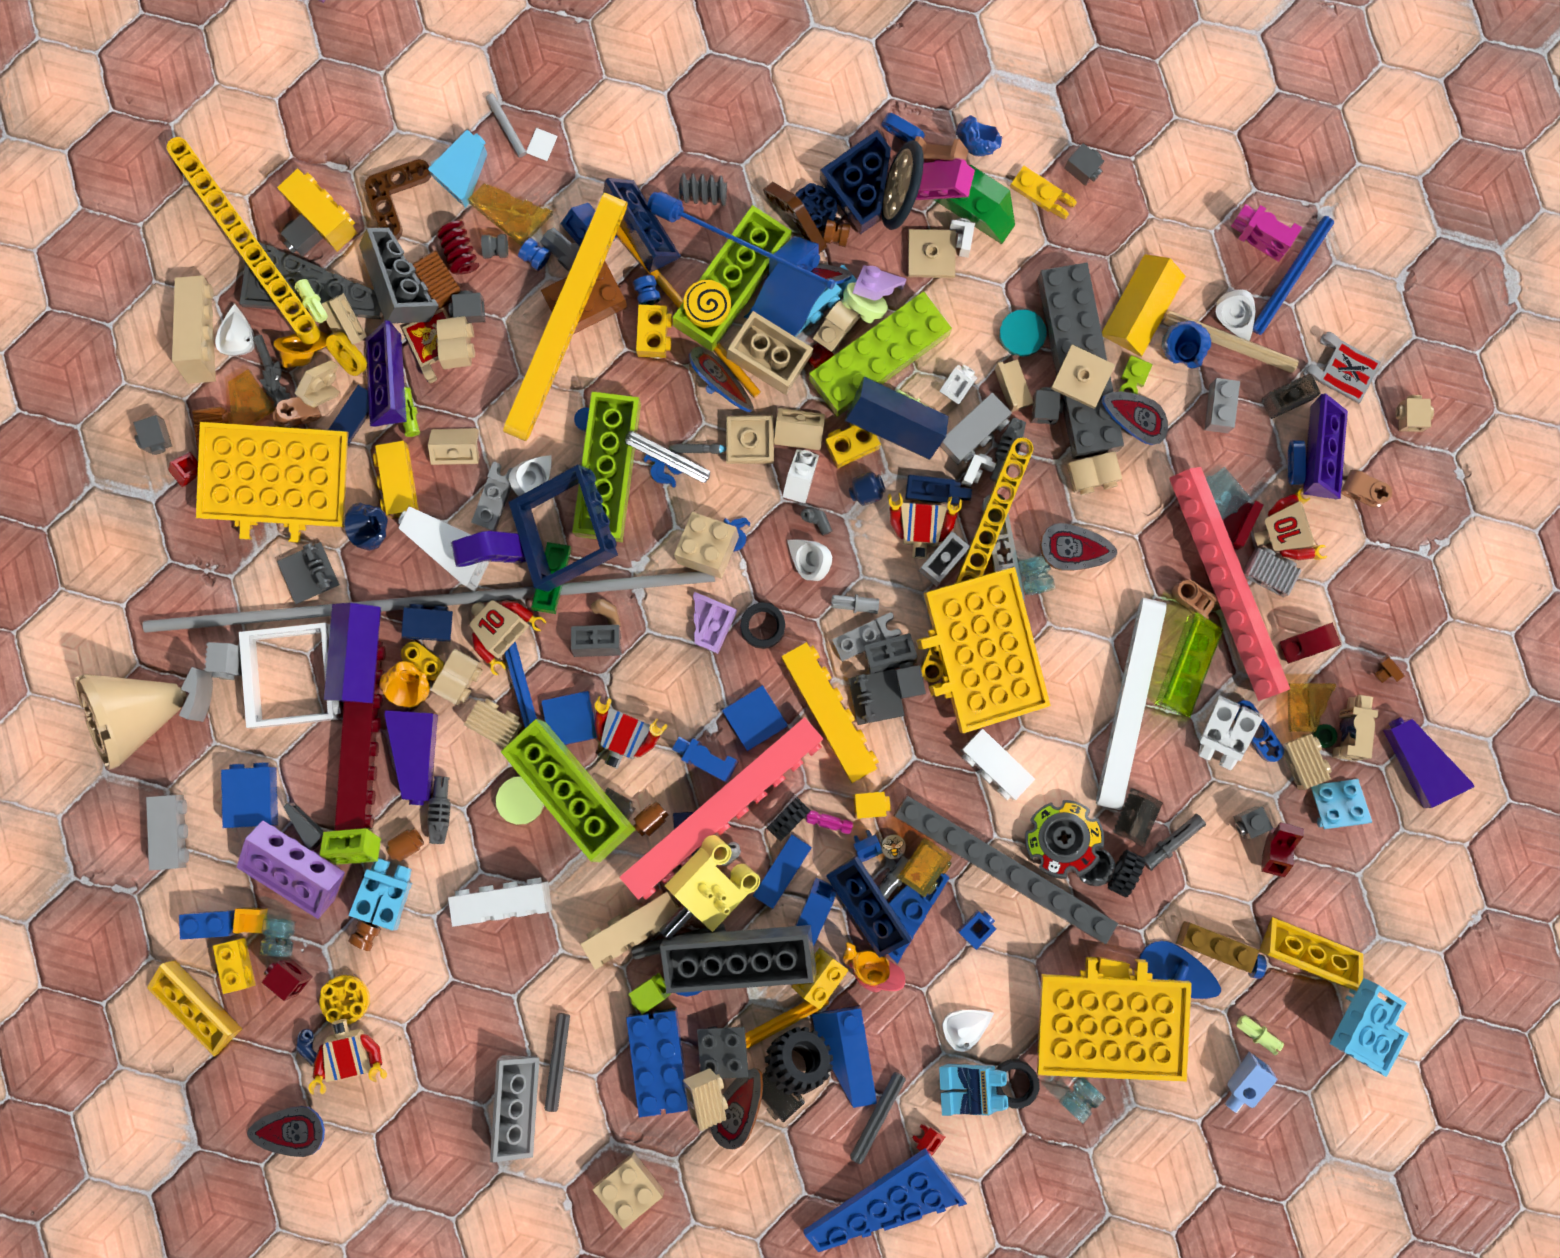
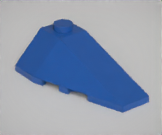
(848, 1044)

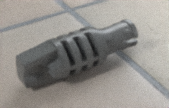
(1013, 431)
(439, 811)

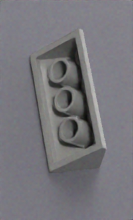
(514, 1108)

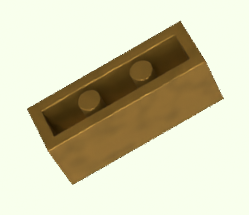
(1217, 947)

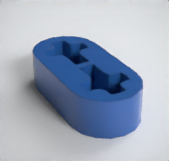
(901, 128)
(1296, 462)

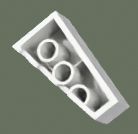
(500, 903)

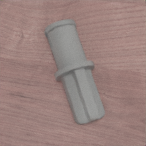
(855, 603)

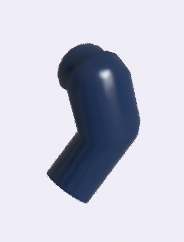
(305, 1045)

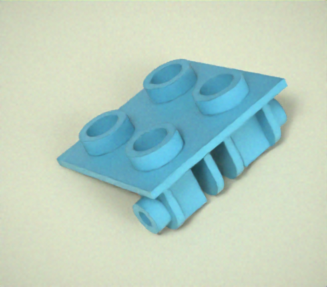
(1340, 804)

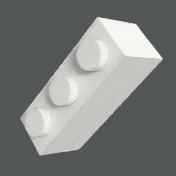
(997, 765)

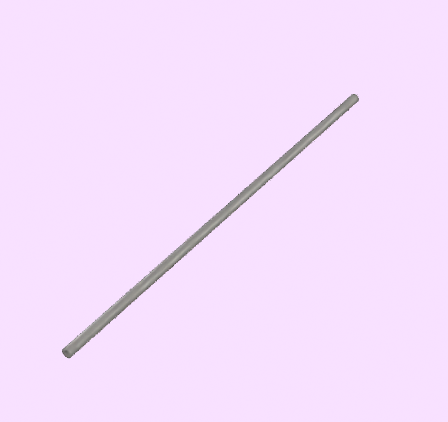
(427, 601)

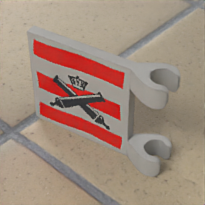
(1347, 370)

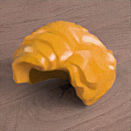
(405, 685)

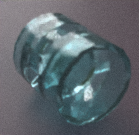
(1036, 576)
(281, 929)
(1082, 1099)

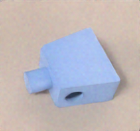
(1249, 1083)

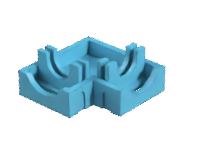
(1370, 1028)

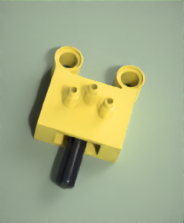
(706, 889)

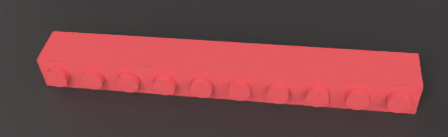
(1229, 583)
(721, 808)

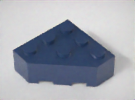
(859, 180)

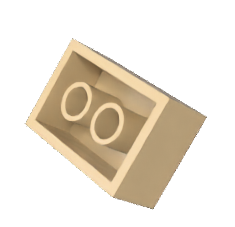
(769, 353)

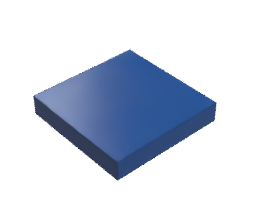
(571, 717)
(755, 718)

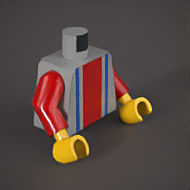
(623, 734)

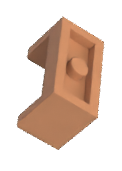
(942, 152)

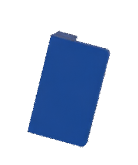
(578, 221)

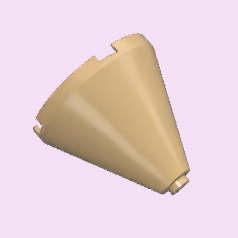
(125, 712)

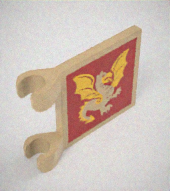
(424, 342)

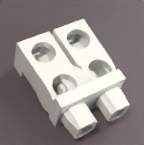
(1229, 741)

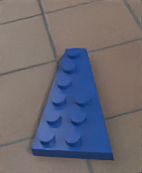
(892, 1201)

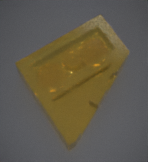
(248, 399)

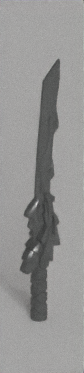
(271, 374)

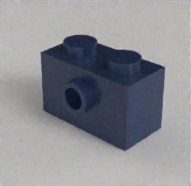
(426, 623)

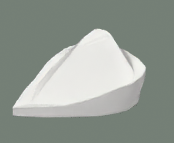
(1237, 312)
(233, 334)
(530, 474)
(810, 558)
(965, 1027)

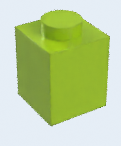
(649, 994)

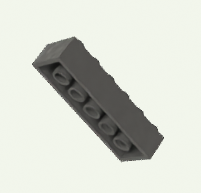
(738, 959)

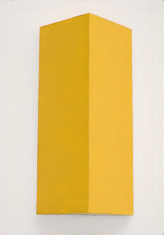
(1144, 303)
(1313, 954)
(193, 1007)

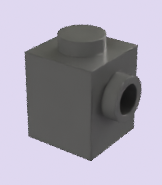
(1085, 164)
(300, 235)
(468, 305)
(1046, 406)
(152, 435)
(910, 680)
(1252, 822)

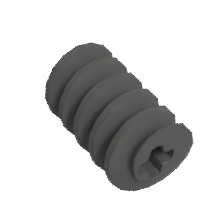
(703, 189)

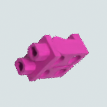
(1265, 231)

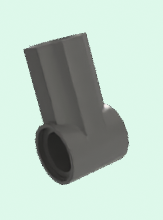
(560, 247)

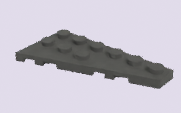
(325, 284)

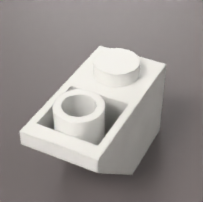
(800, 476)

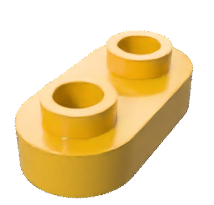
(346, 354)
(423, 659)

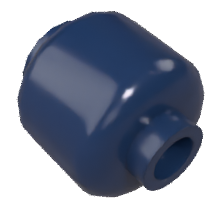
(867, 488)

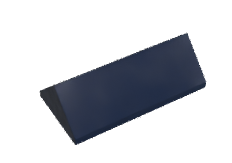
(642, 226)
(897, 418)
(868, 907)

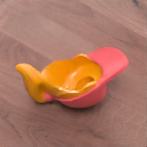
(873, 972)

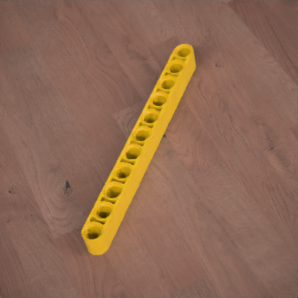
(247, 249)
(565, 317)
(990, 527)

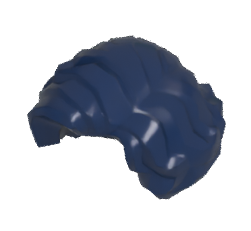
(365, 526)

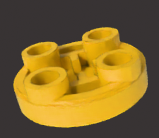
(344, 999)

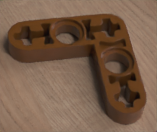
(388, 188)
(794, 207)

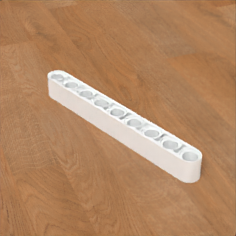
(1131, 704)

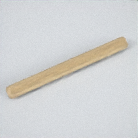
(1240, 345)

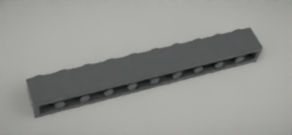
(1005, 869)

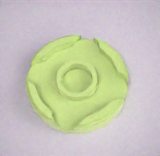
(518, 802)

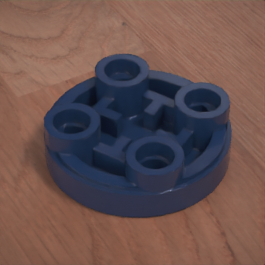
(818, 203)

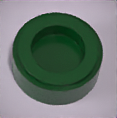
(1326, 735)

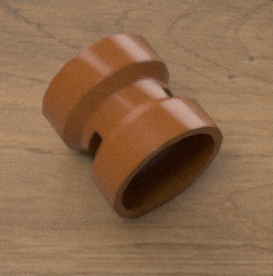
(837, 233)
(364, 935)

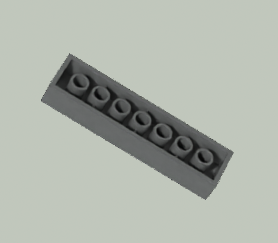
(1074, 320)

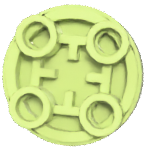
(866, 307)

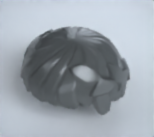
(1103, 870)

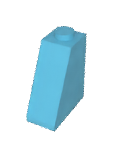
(460, 166)

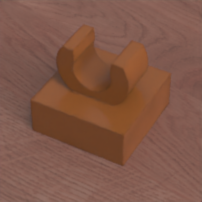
(1389, 669)

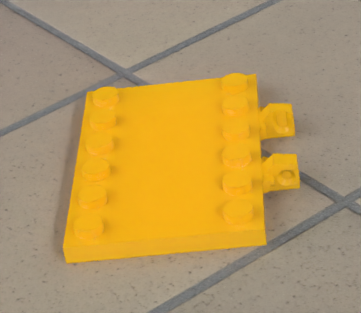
(271, 476)
(985, 650)
(1114, 1025)

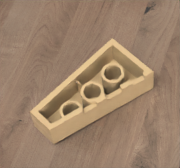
(193, 330)
(630, 930)

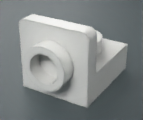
(964, 239)
(958, 383)
(973, 472)

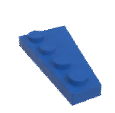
(912, 910)

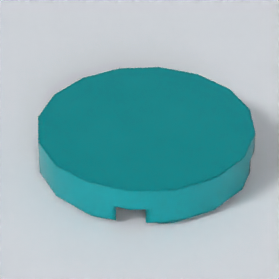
(1022, 333)

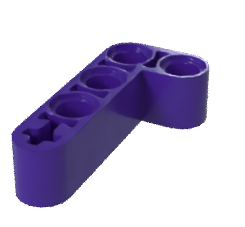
(488, 546)

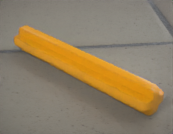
(780, 1022)

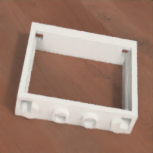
(250, 675)

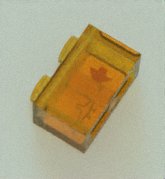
(925, 867)

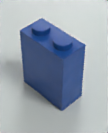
(249, 795)

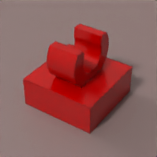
(930, 1141)

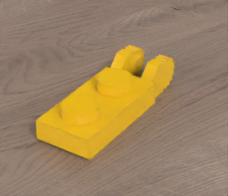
(1042, 192)

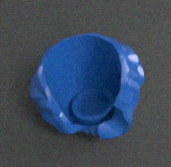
(977, 137)
(1186, 343)

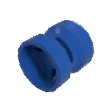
(535, 255)
(646, 290)

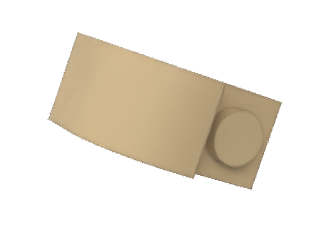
(837, 324)

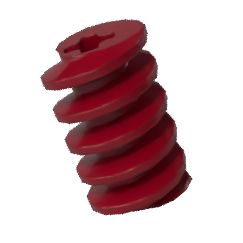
(455, 248)

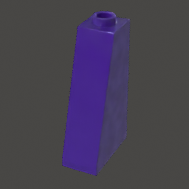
(413, 750)
(1427, 767)

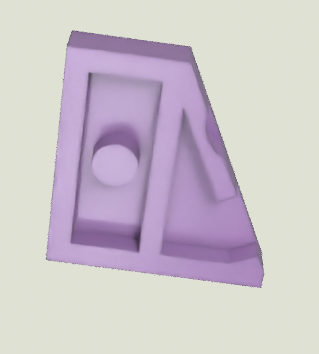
(876, 283)
(711, 622)

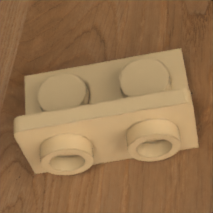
(316, 385)

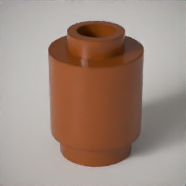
(650, 819)
(404, 844)

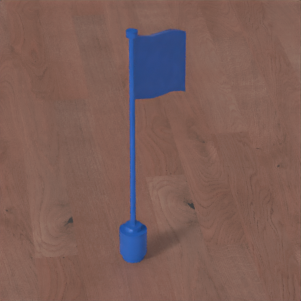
(787, 291)

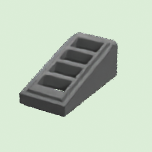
(307, 829)

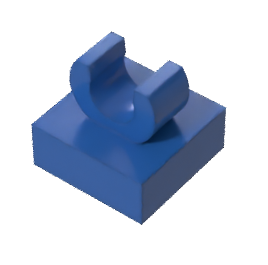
(868, 847)

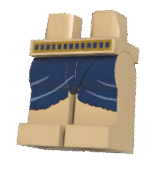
(1357, 729)

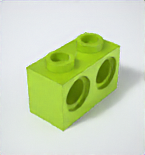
(350, 846)

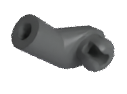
(817, 517)

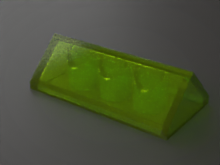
(1189, 665)

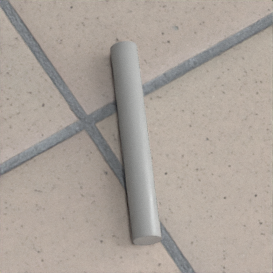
(507, 127)

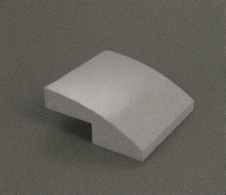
(199, 686)

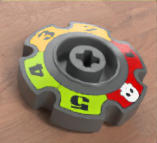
(1046, 845)

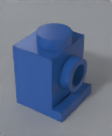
(974, 938)

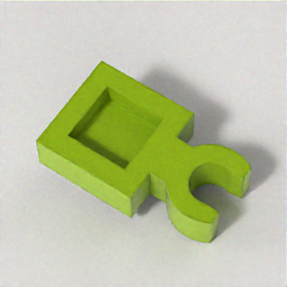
(1135, 374)

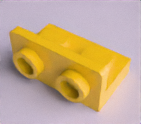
(827, 978)

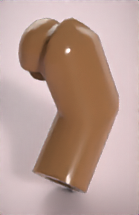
(607, 609)

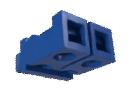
(702, 757)

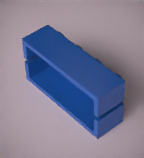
(657, 1062)

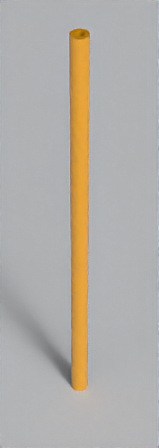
(677, 300)

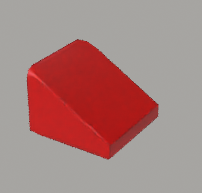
(819, 355)
(184, 469)

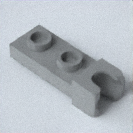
(492, 498)
(853, 642)

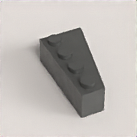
(394, 279)

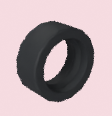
(762, 607)
(1031, 1095)

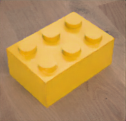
(318, 208)

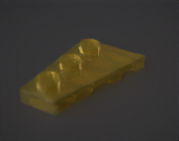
(513, 216)

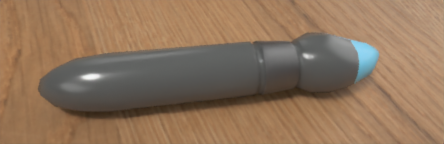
(697, 448)

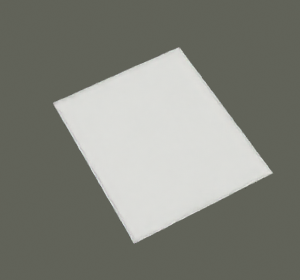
(541, 144)

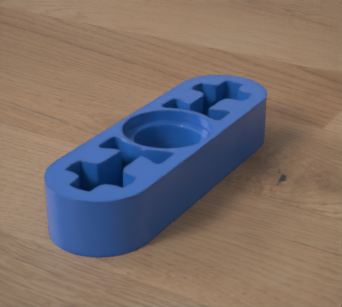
(1273, 742)

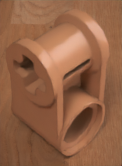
(297, 413)
(1363, 488)
(1199, 599)

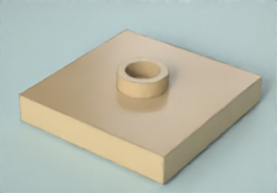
(931, 253)
(1083, 376)
(749, 440)

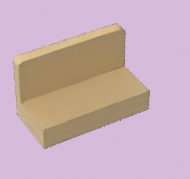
(342, 319)
(1013, 385)
(799, 429)
(453, 446)

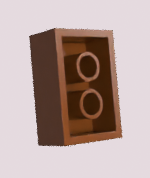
(603, 301)

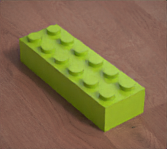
(738, 271)
(881, 352)
(609, 459)
(568, 791)

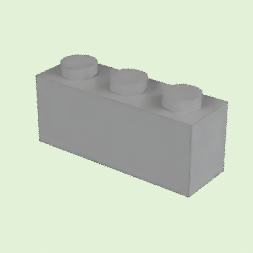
(976, 429)
(167, 832)

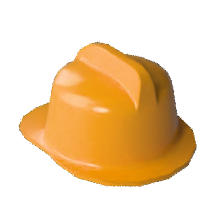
(295, 352)

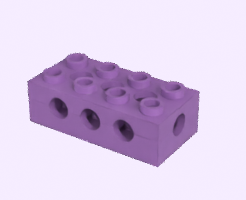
(290, 877)

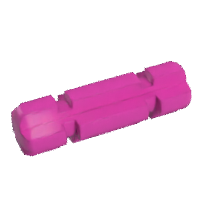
(829, 822)

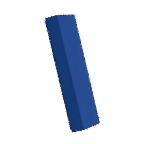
(782, 871)

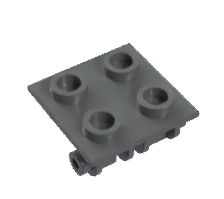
(308, 572)
(876, 697)
(723, 1051)

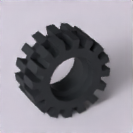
(788, 819)
(1126, 873)

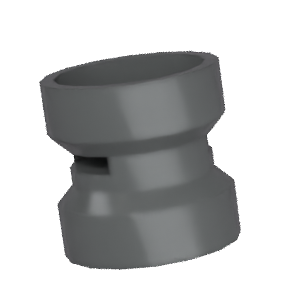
(494, 246)

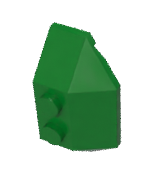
(986, 206)

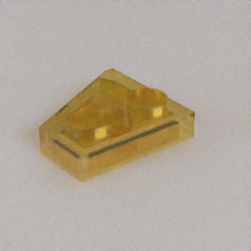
(1307, 705)

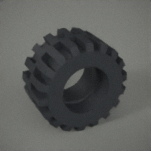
(815, 1057)

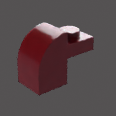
(1310, 643)
(1279, 849)

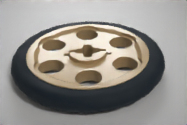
(902, 185)

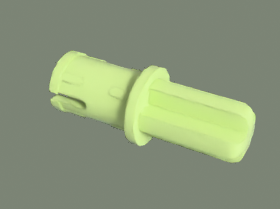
(311, 300)
(1259, 1034)

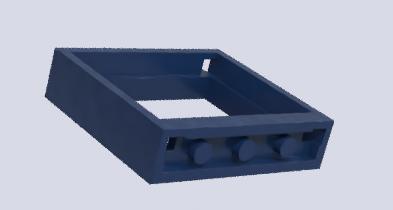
(529, 534)

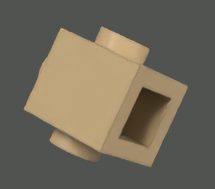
(1414, 414)

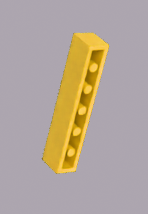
(829, 712)

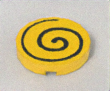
(707, 303)

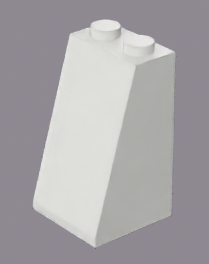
(436, 540)

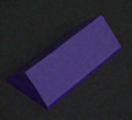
(385, 376)
(1325, 448)
(352, 653)

